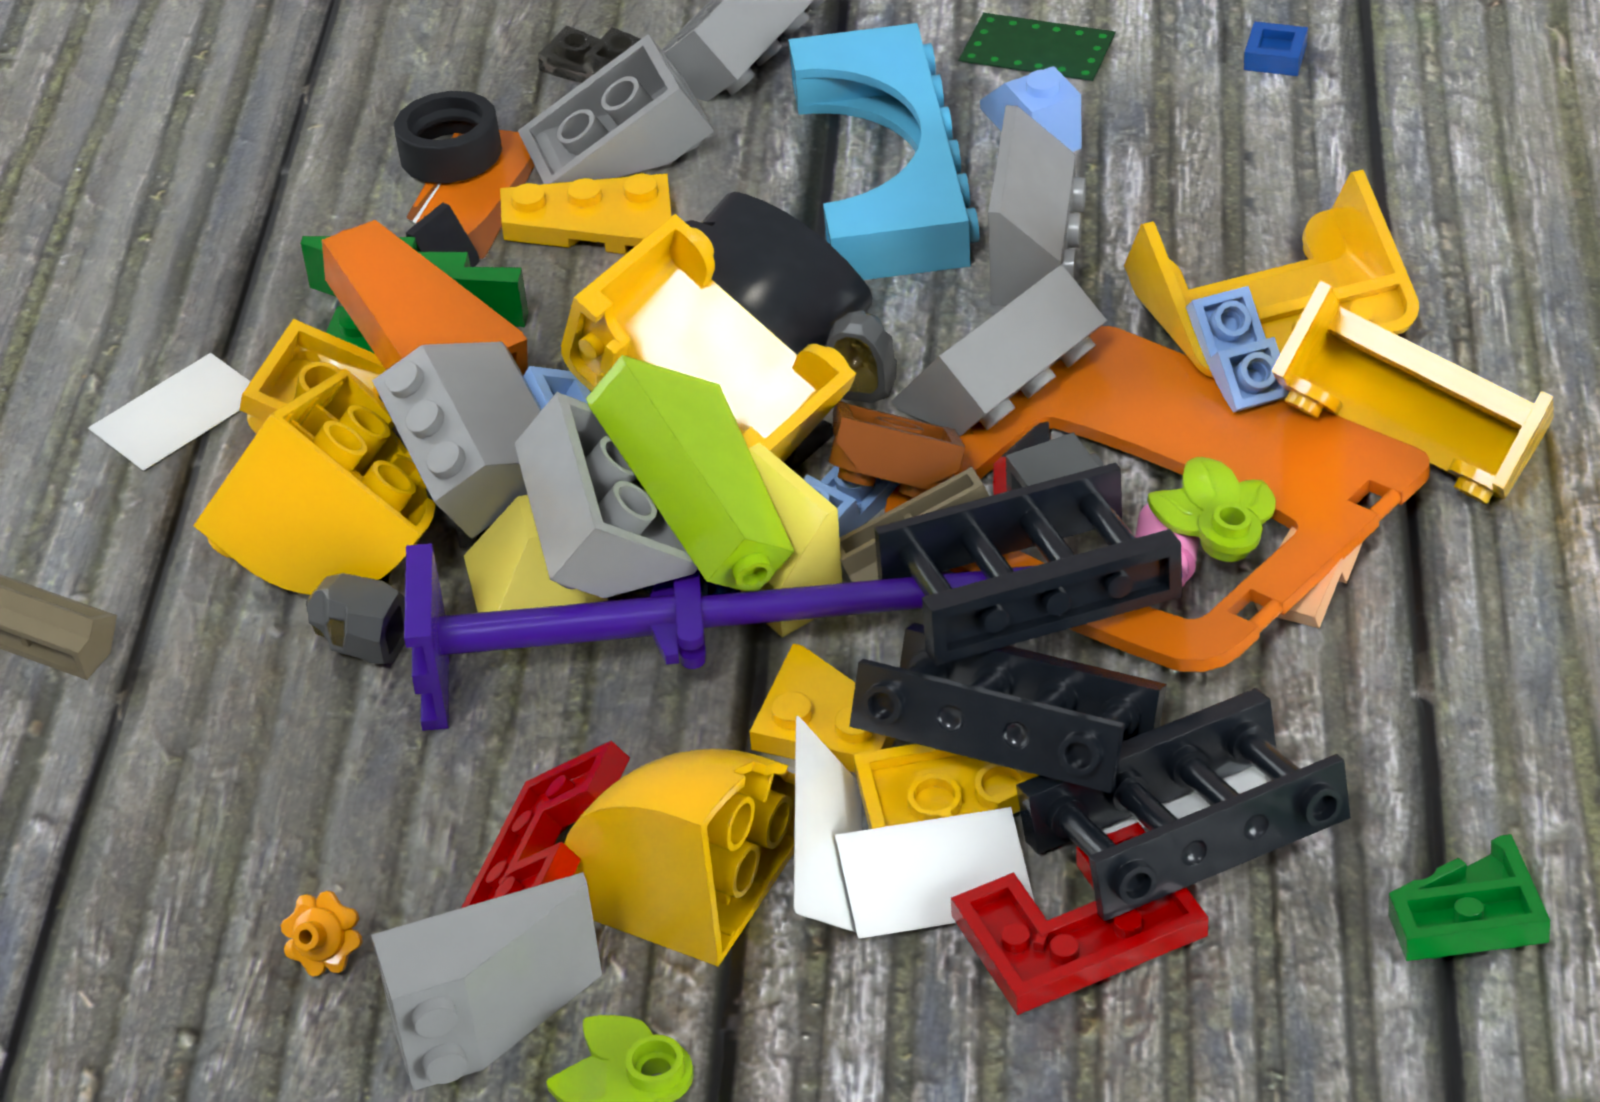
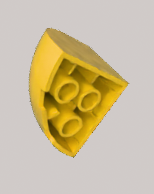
(321, 492)
(687, 848)

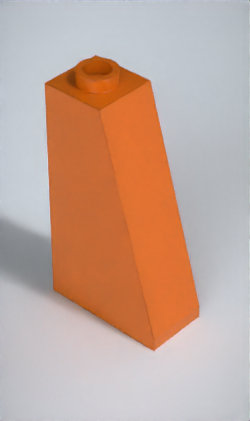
(406, 299)

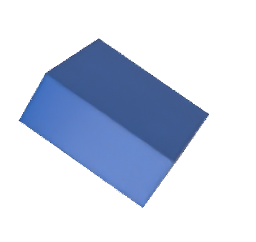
(1275, 48)

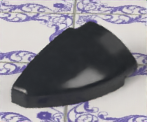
(781, 270)

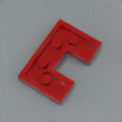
(544, 808)
(1048, 959)

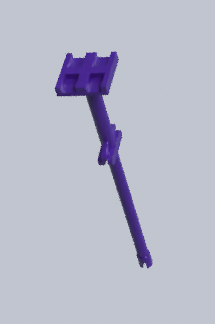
(671, 615)

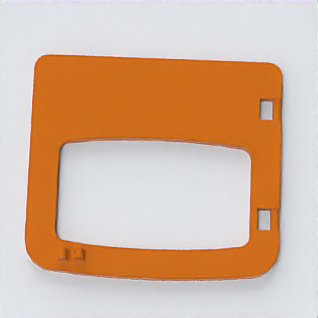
(1168, 412)

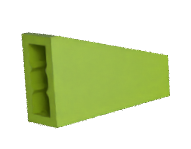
(694, 469)

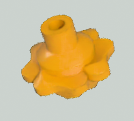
(321, 933)

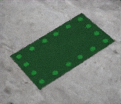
(1037, 46)

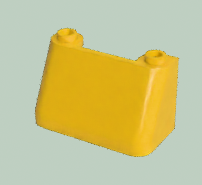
(671, 314)

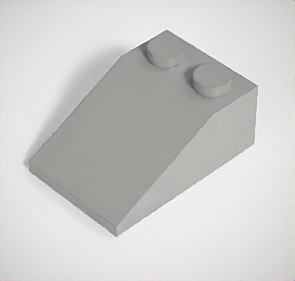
(618, 120)
(485, 976)

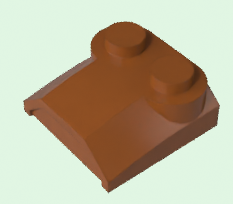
(893, 448)

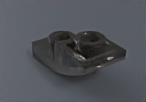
(580, 55)

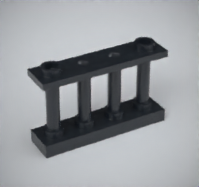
(1037, 599)
(1009, 709)
(1166, 764)

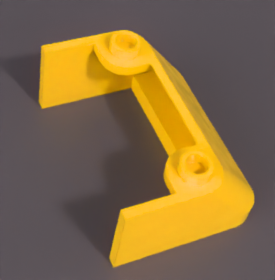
(1410, 395)

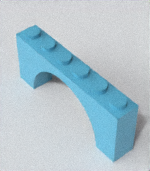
(921, 213)

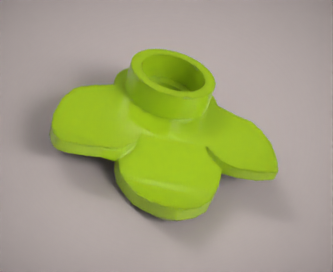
(1216, 509)
(622, 1065)

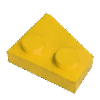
(822, 700)

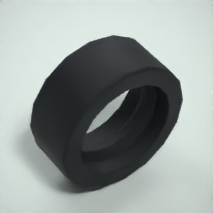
(449, 158)

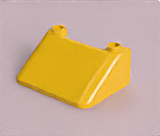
(1343, 248)

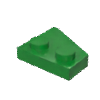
(1470, 907)

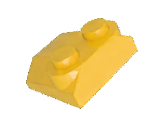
(300, 362)

